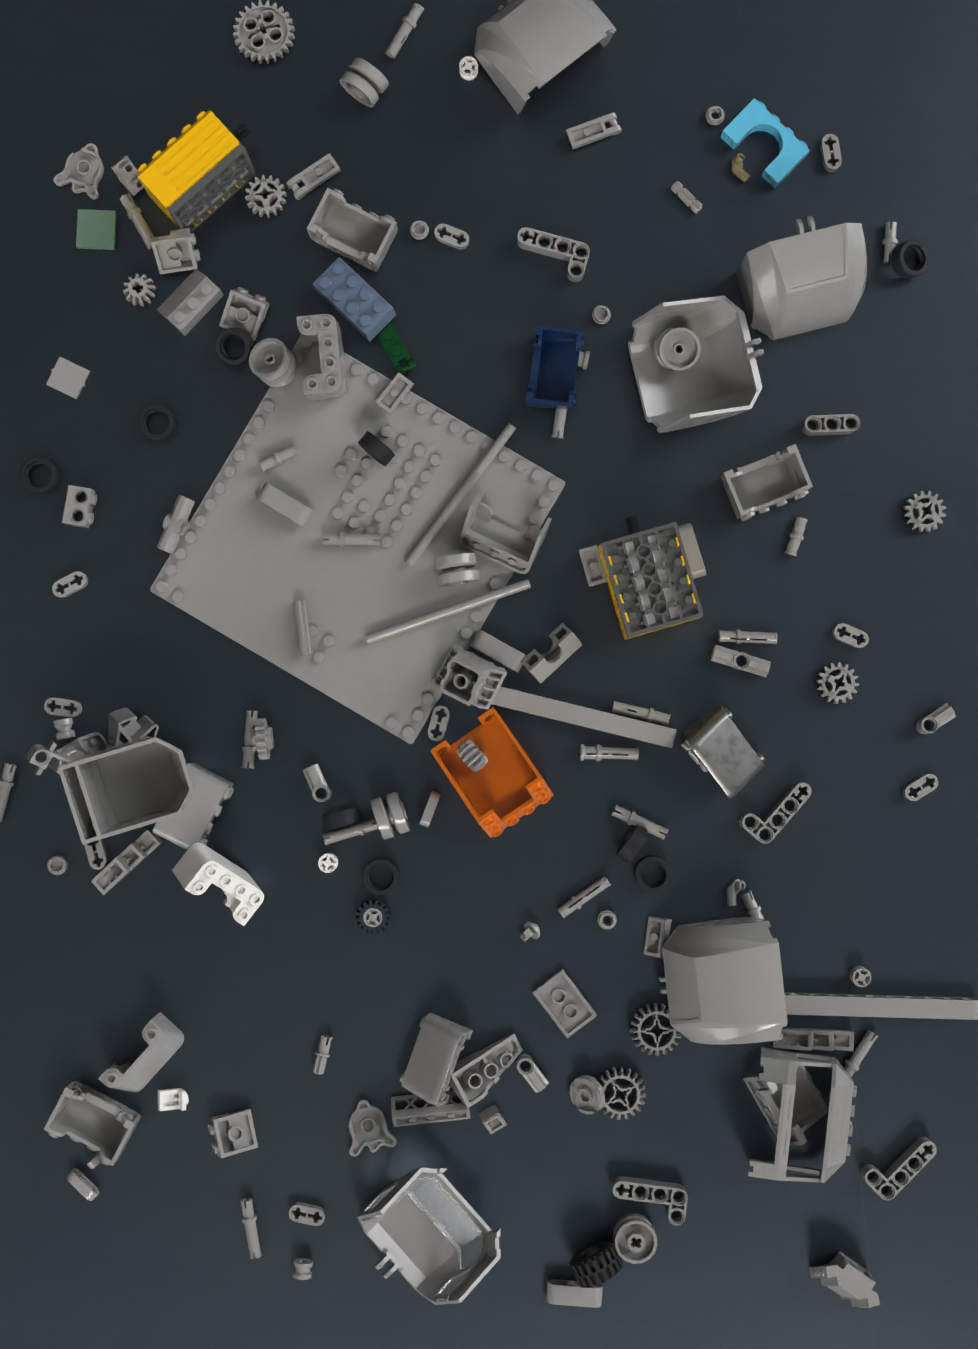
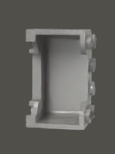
(351, 230)
(332, 380)
(766, 483)
(199, 811)
(93, 1120)

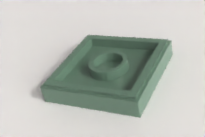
(96, 229)

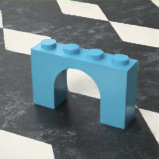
(757, 118)

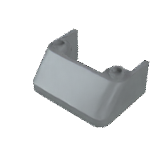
(499, 541)

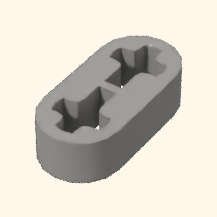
(826, 153)
(449, 240)
(67, 580)
(852, 632)
(63, 702)
(443, 725)
(917, 783)
(430, 808)
(91, 854)
(82, 1184)
(308, 1209)

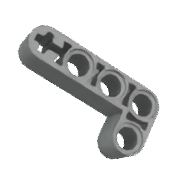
(552, 250)
(778, 809)
(901, 1164)
(647, 1195)

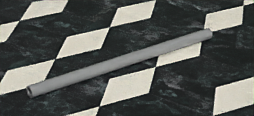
(460, 494)
(448, 611)

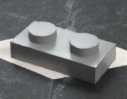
(394, 393)
(592, 566)

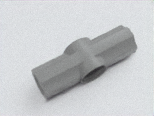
(175, 524)
(752, 664)

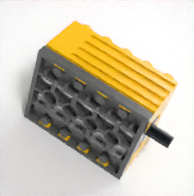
(197, 171)
(649, 579)

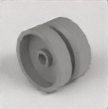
(364, 82)
(681, 338)
(273, 362)
(456, 567)
(390, 815)
(645, 1242)

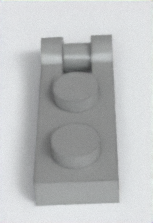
(593, 130)
(313, 176)

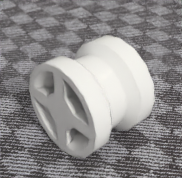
(468, 63)
(325, 862)

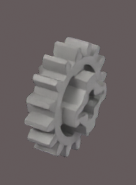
(273, 196)
(931, 515)
(831, 693)
(262, 738)

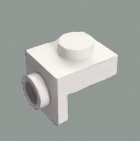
(172, 1099)

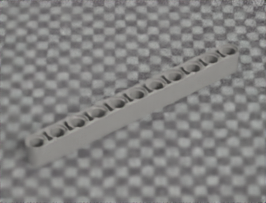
(585, 717)
(881, 1006)

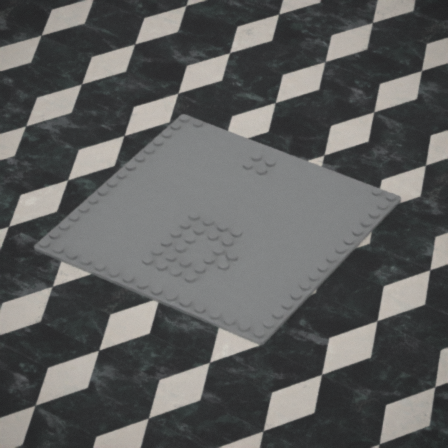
(249, 564)

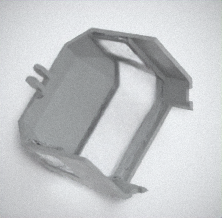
(431, 1236)

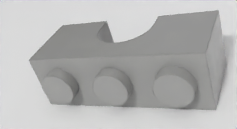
(563, 646)

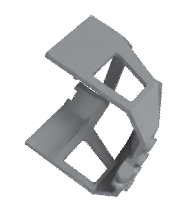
(781, 1068)

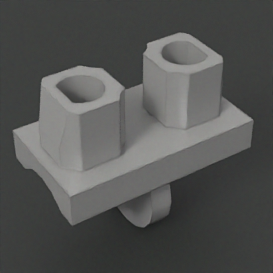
(127, 174)

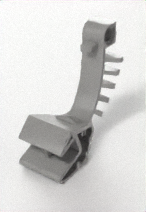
(121, 729)

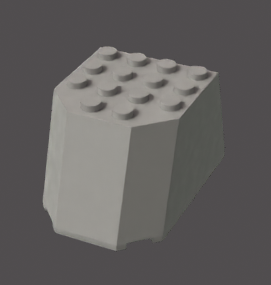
(126, 787)

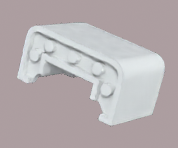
(204, 866)

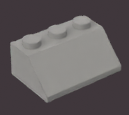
(190, 302)

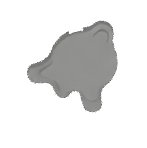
(83, 170)
(369, 1129)

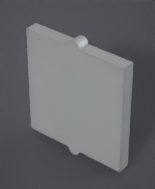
(68, 377)

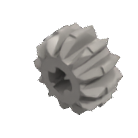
(134, 284)
(472, 755)

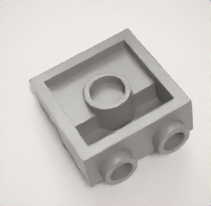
(176, 251)
(244, 311)
(233, 1133)

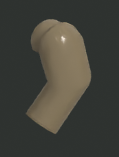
(737, 167)

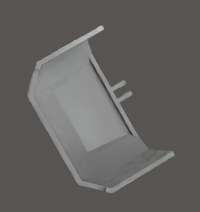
(536, 41)
(804, 279)
(717, 385)
(725, 982)

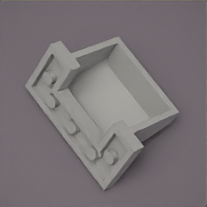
(807, 1103)

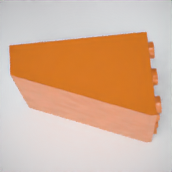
(506, 784)

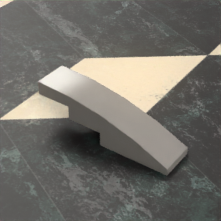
(126, 861)
(816, 1039)

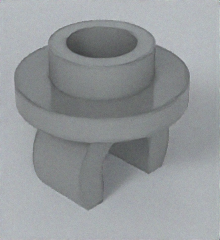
(531, 930)

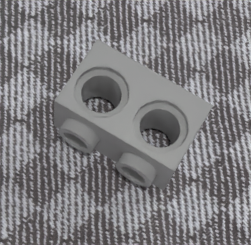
(73, 506)

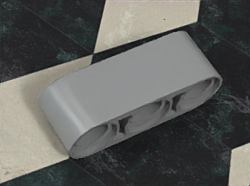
(839, 421)
(284, 504)
(692, 550)
(498, 650)
(571, 1294)

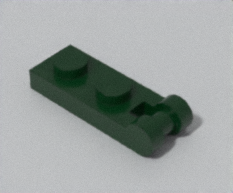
(396, 349)

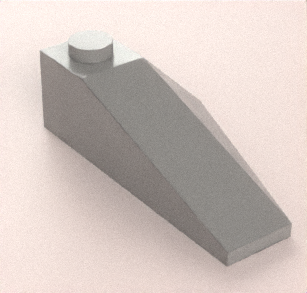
(482, 1069)

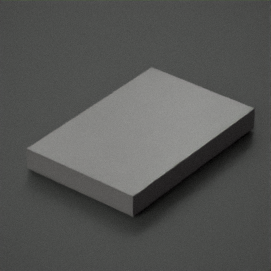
(564, 1003)

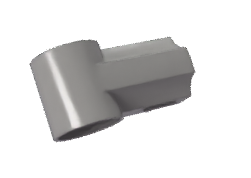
(936, 719)
(316, 781)
(532, 1073)

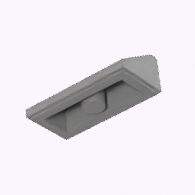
(656, 935)

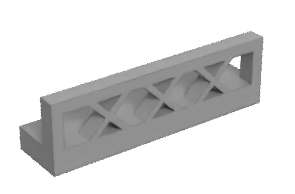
(427, 1114)

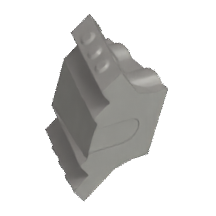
(469, 678)
(848, 1281)

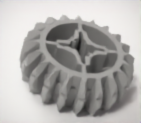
(648, 1030)
(613, 1097)

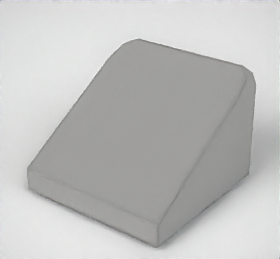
(492, 1119)

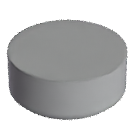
(57, 865)
(94, 1161)

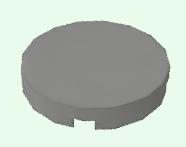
(587, 1094)

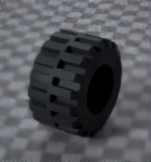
(596, 1264)

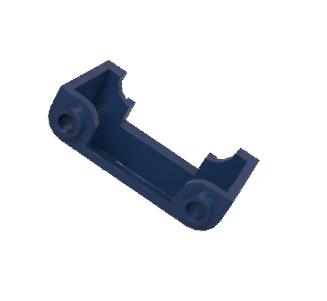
(554, 368)

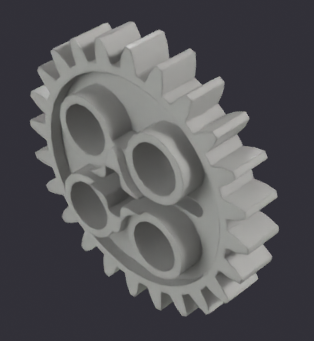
(270, 47)

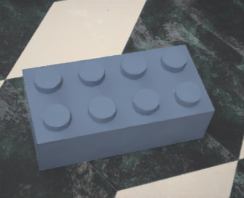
(354, 299)

